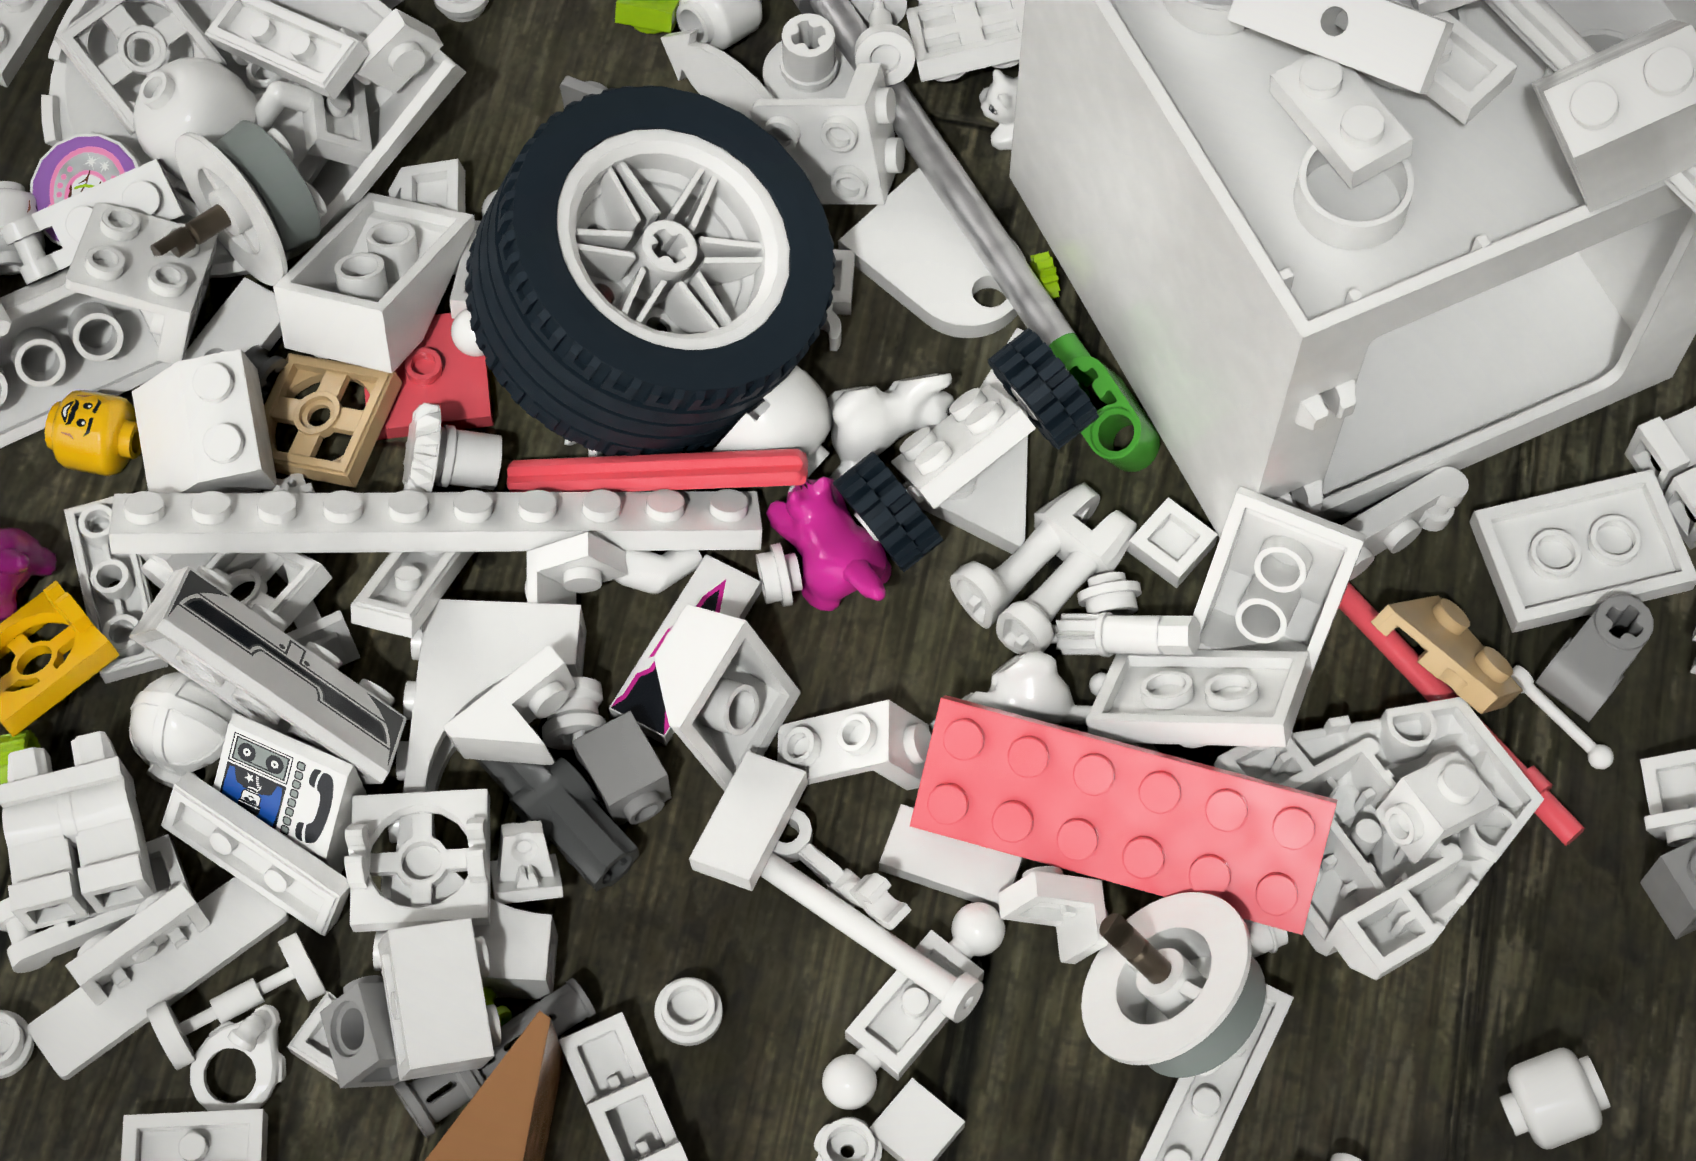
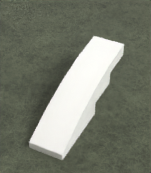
(620, 1093)

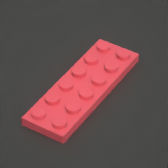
(1122, 812)

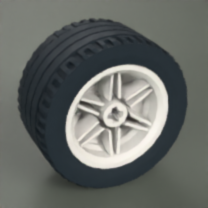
(692, 232)

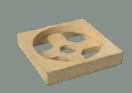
(362, 424)

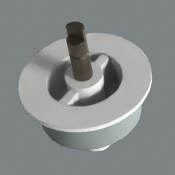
(247, 197)
(1174, 986)

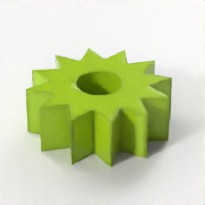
(1045, 271)

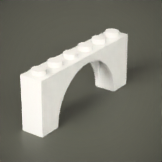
(461, 656)

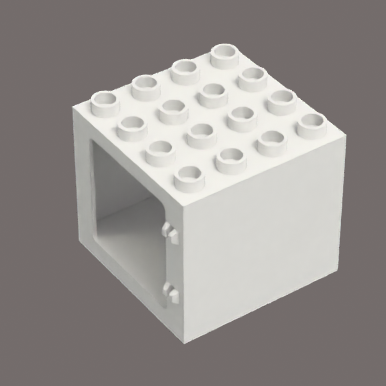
(1321, 327)

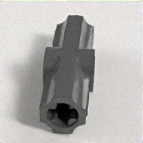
(568, 817)

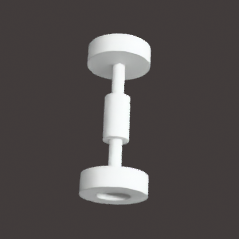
(884, 40)
(234, 1002)

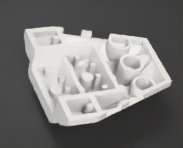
(1367, 891)

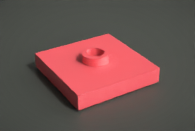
(442, 376)

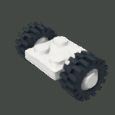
(964, 444)

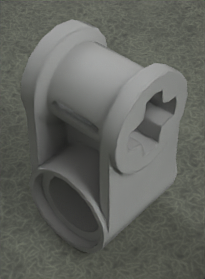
(1595, 660)

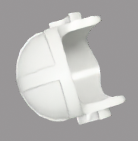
(178, 727)

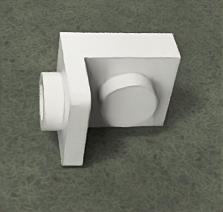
(571, 567)

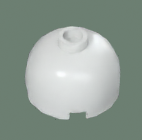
(192, 98)
(789, 418)

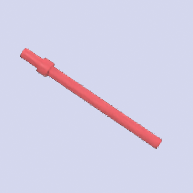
(1405, 659)

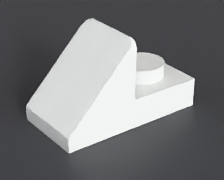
(499, 720)

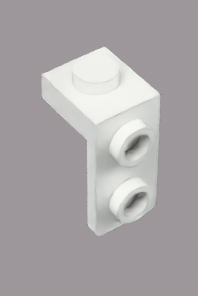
(858, 741)

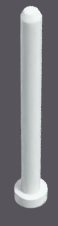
(957, 994)

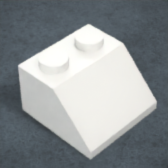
(205, 427)

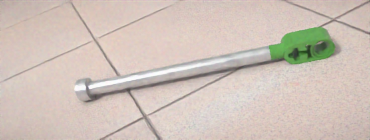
(1005, 260)

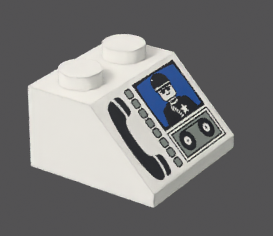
(290, 787)

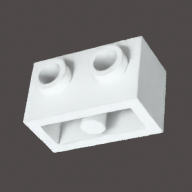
(438, 998)

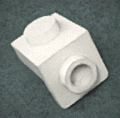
(395, 50)
(1671, 796)
(1434, 805)
(1062, 901)

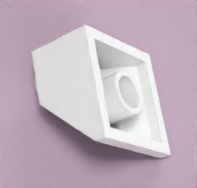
(721, 689)

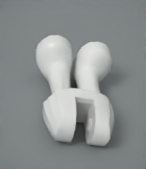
(1058, 532)

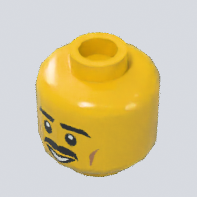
(93, 432)

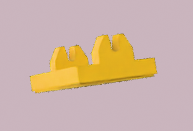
(59, 678)

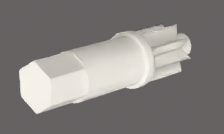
(1126, 634)

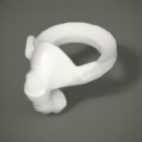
(259, 1040)

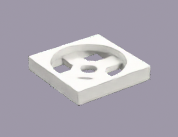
(102, 78)

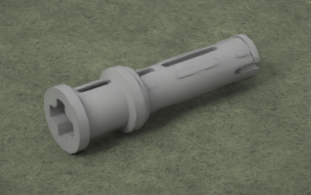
(565, 1006)

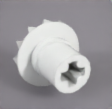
(807, 61)
(448, 454)

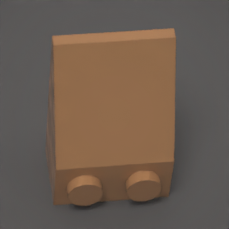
(514, 1105)

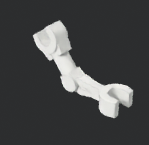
(865, 893)

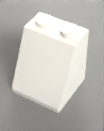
(1626, 112)

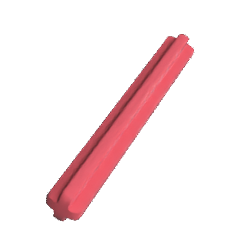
(661, 471)

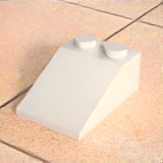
(372, 282)
(1275, 578)

